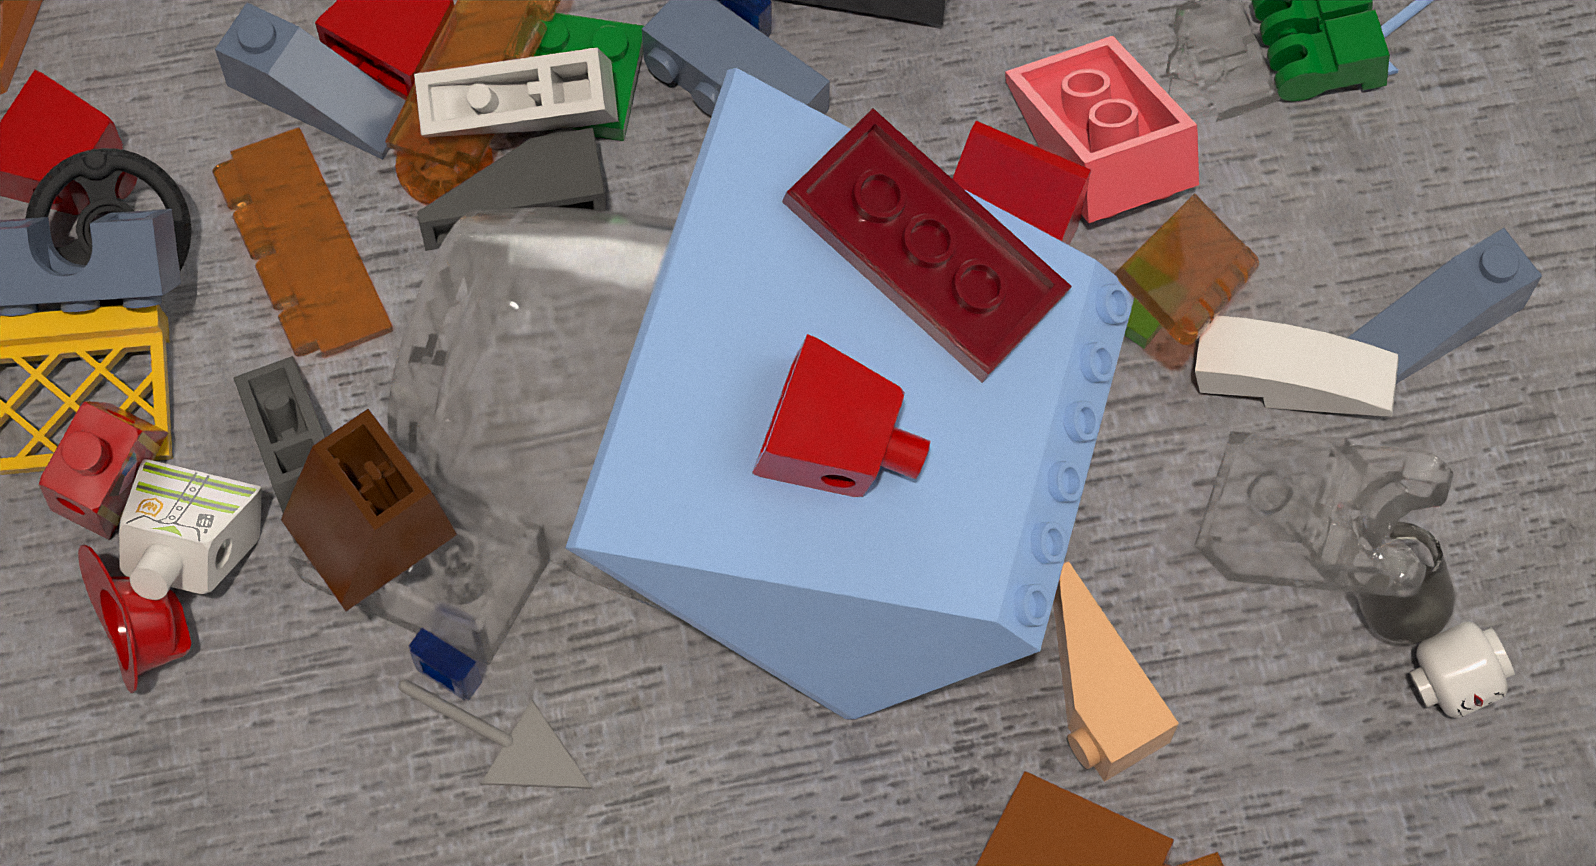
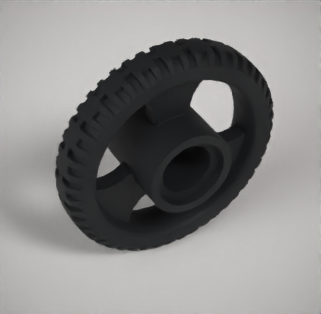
(98, 173)

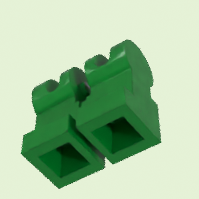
(1322, 45)

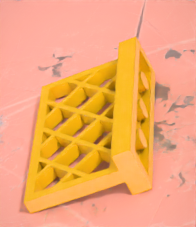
(83, 334)

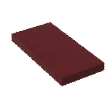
(926, 244)

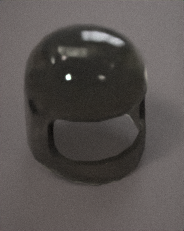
(1417, 617)

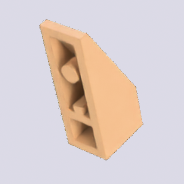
(1107, 696)

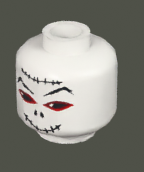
(1462, 669)

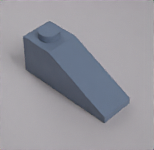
(306, 80)
(1454, 304)

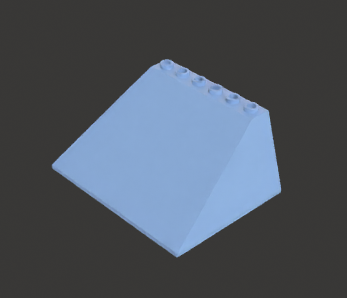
(812, 584)

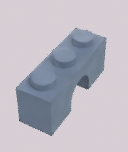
(129, 260)

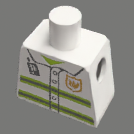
(185, 529)

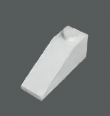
(518, 95)

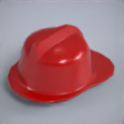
(140, 629)

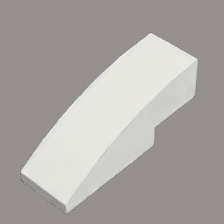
(1295, 367)

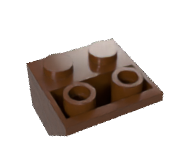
(363, 511)

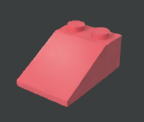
(1112, 119)

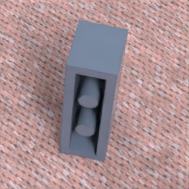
(703, 39)

